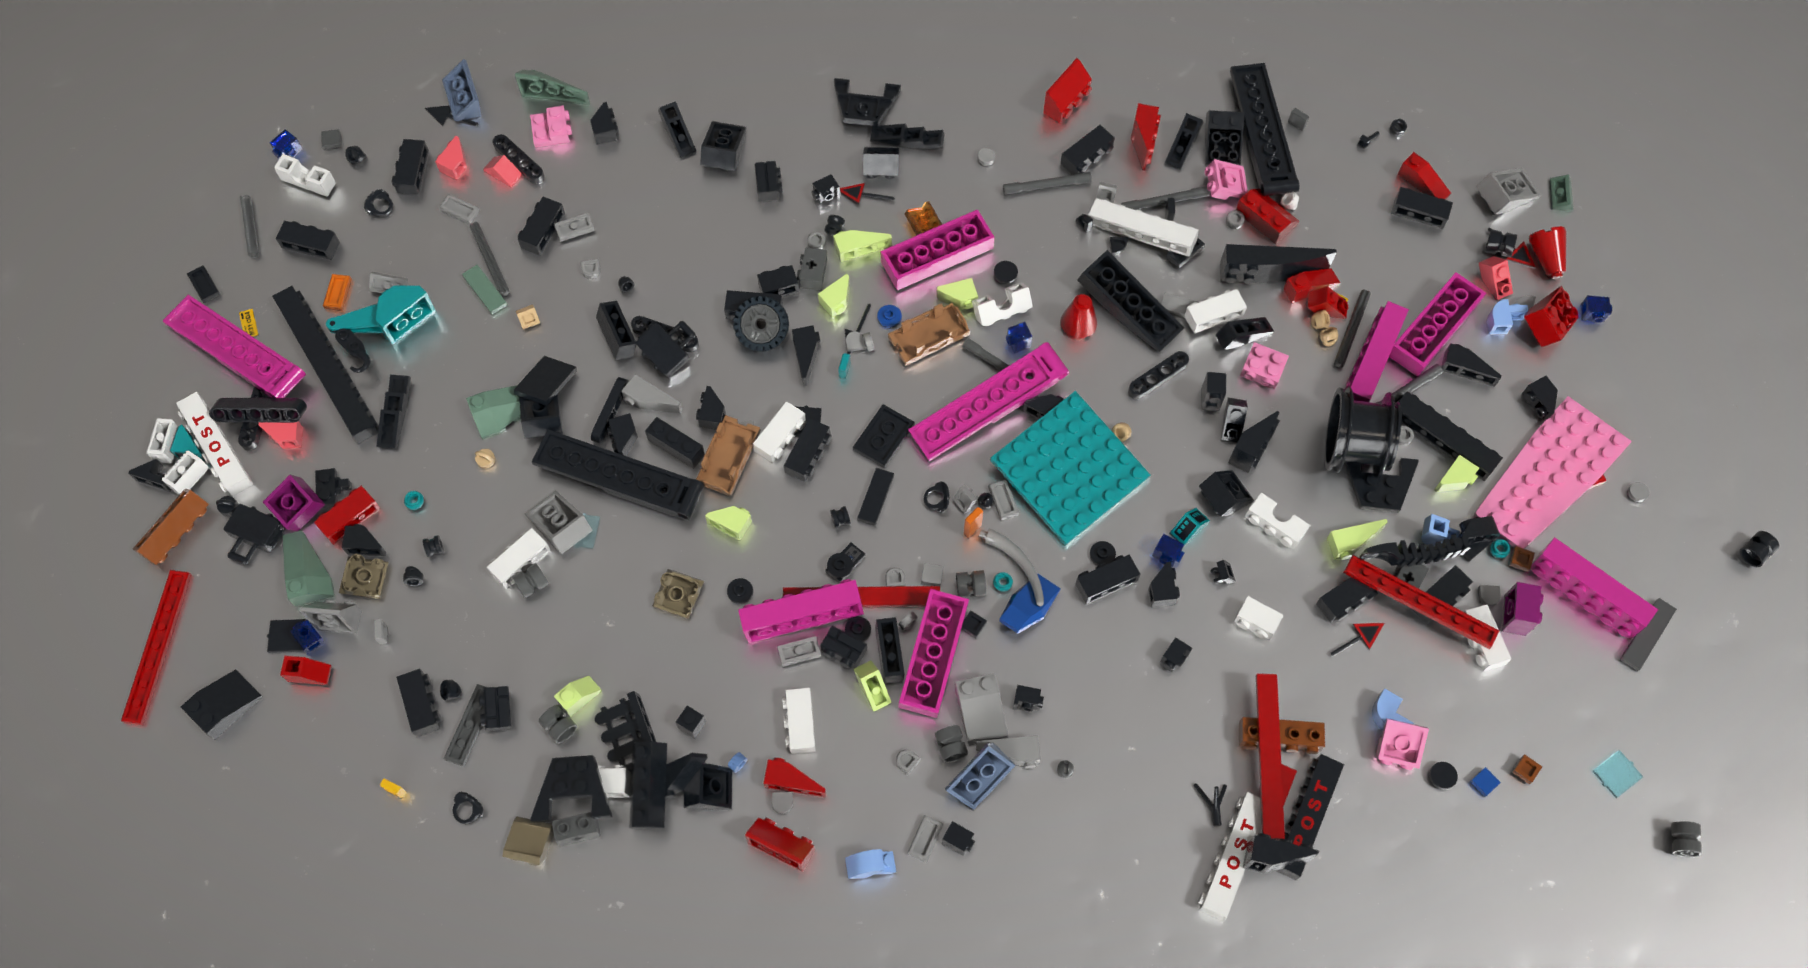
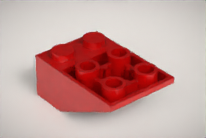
(1145, 132)
(1552, 317)

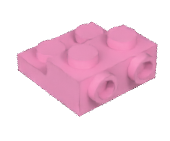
(551, 127)
(1226, 180)
(1264, 365)
(1402, 744)

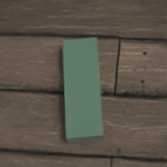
(484, 289)

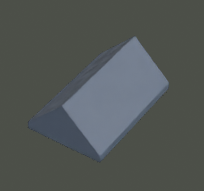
(461, 93)
(980, 776)

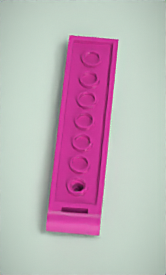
(234, 348)
(989, 401)

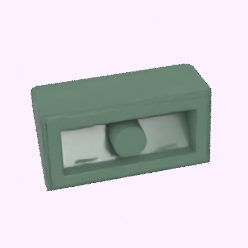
(1561, 193)

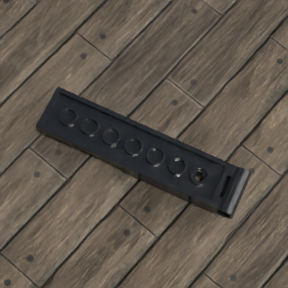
(1264, 130)
(619, 475)

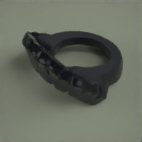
(369, 206)
(943, 504)
(462, 797)

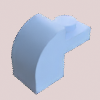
(1502, 314)
(1436, 530)
(1386, 707)
(870, 863)

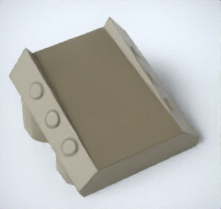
(363, 576)
(677, 593)
(528, 841)

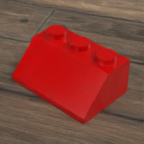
(1067, 92)
(1266, 215)
(780, 843)

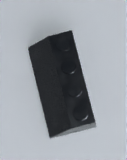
(648, 785)

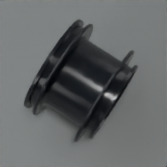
(1362, 432)

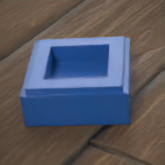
(1485, 782)

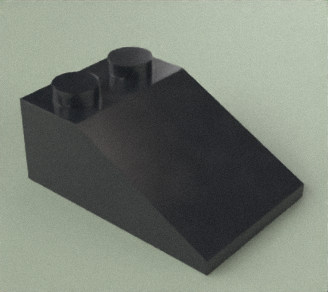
(722, 146)
(221, 703)

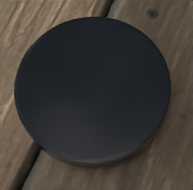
(1005, 272)
(1102, 552)
(840, 565)
(740, 591)
(858, 628)
(1443, 775)

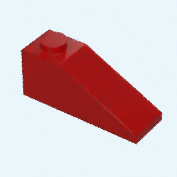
(1423, 177)
(1300, 285)
(786, 777)

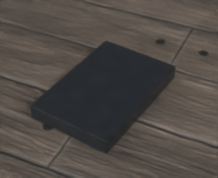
(545, 380)
(883, 436)

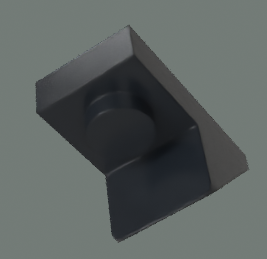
(150, 474)

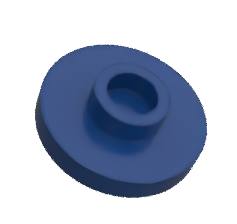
(889, 316)

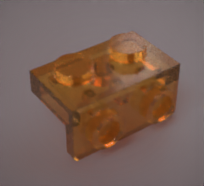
(922, 218)

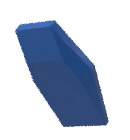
(1022, 607)

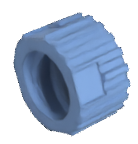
(737, 762)

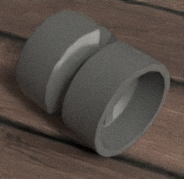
(530, 580)
(977, 580)
(558, 724)
(951, 743)
(1686, 839)

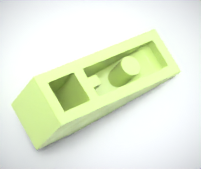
(859, 243)
(1349, 540)

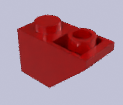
(1329, 301)
(305, 670)

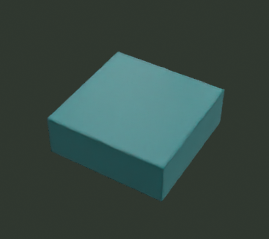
(844, 365)

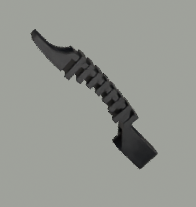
(1472, 531)

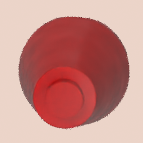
(1550, 250)
(1079, 318)

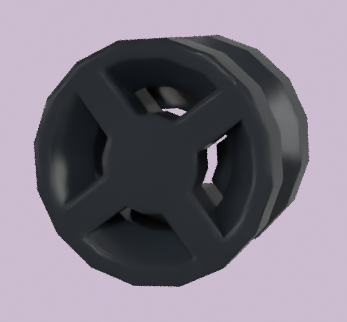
(834, 225)
(840, 517)
(433, 546)

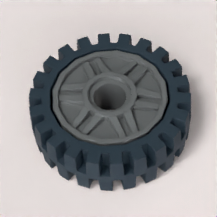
(746, 323)

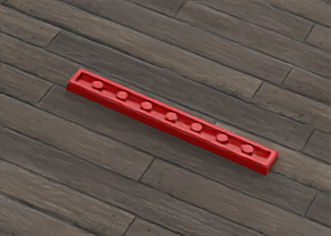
(884, 596)
(1421, 602)
(156, 648)
(1270, 756)

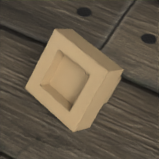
(527, 316)

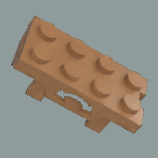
(929, 333)
(727, 455)

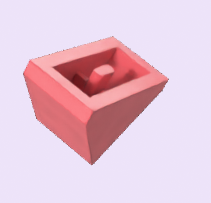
(503, 170)

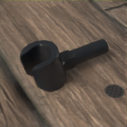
(1364, 140)

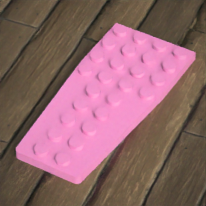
(1552, 472)

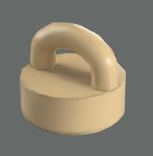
(1320, 320)
(1329, 334)
(1122, 431)
(485, 458)

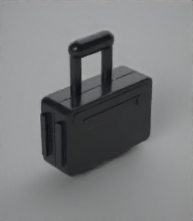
(663, 350)
(253, 528)

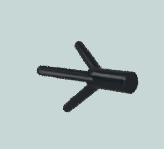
(1217, 802)

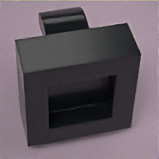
(1225, 572)

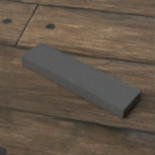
(1644, 641)
(467, 731)

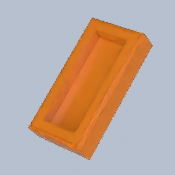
(337, 292)
(973, 522)

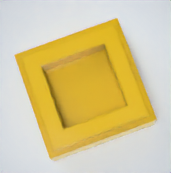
(392, 788)

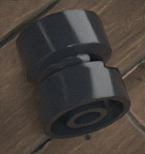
(1494, 243)
(1759, 549)

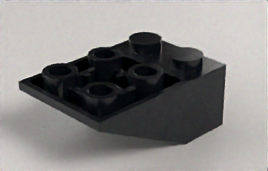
(1224, 136)
(1253, 443)
(1270, 854)

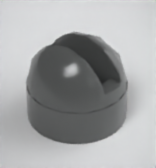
(1060, 769)

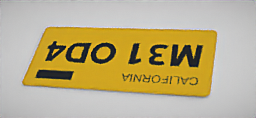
(248, 322)

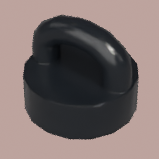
(354, 154)
(226, 505)
(412, 577)
(450, 689)

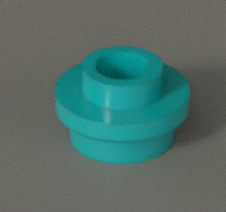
(410, 496)
(1504, 545)
(1002, 576)

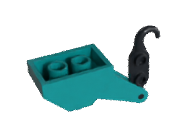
(394, 316)

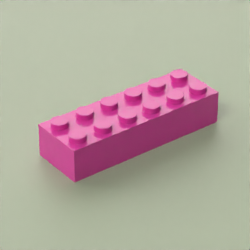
(937, 249)
(1436, 324)
(1376, 351)
(1593, 589)
(801, 611)
(933, 653)

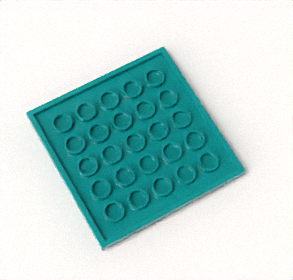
(1070, 468)

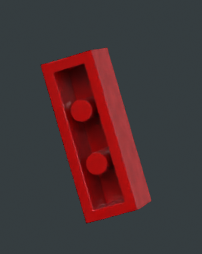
(349, 511)

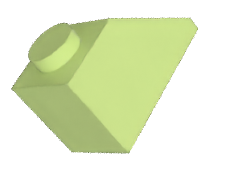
(959, 293)
(835, 296)
(1458, 476)
(730, 520)
(872, 685)
(577, 694)

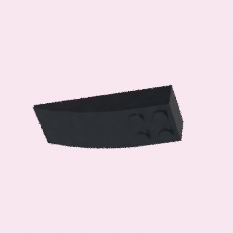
(1270, 263)
(1130, 301)

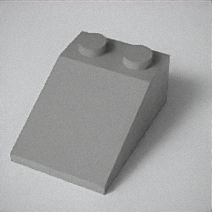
(1507, 190)
(559, 522)
(333, 616)
(981, 708)

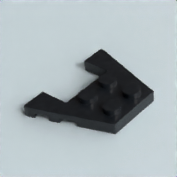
(864, 108)
(1385, 492)
(568, 780)

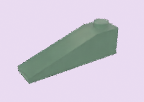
(542, 86)
(494, 410)
(304, 572)

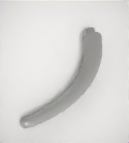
(1007, 546)

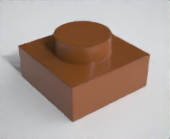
(1521, 559)
(1527, 769)

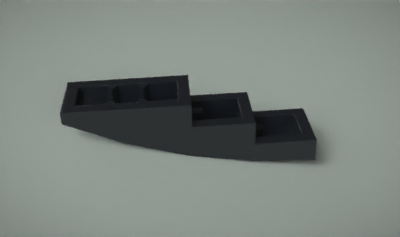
(901, 136)
(394, 411)

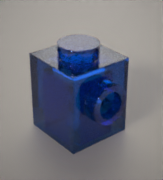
(285, 144)
(1595, 308)
(1019, 337)
(1168, 550)
(306, 636)

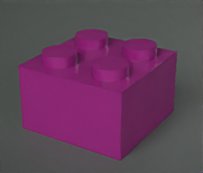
(293, 503)
(1522, 609)

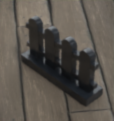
(631, 727)

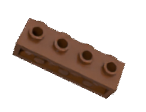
(171, 526)
(1293, 735)

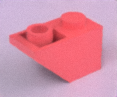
(452, 159)
(1496, 276)
(284, 434)

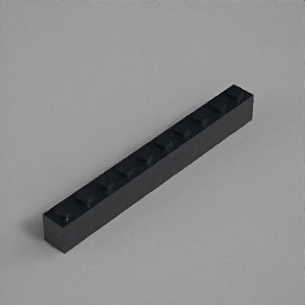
(325, 365)

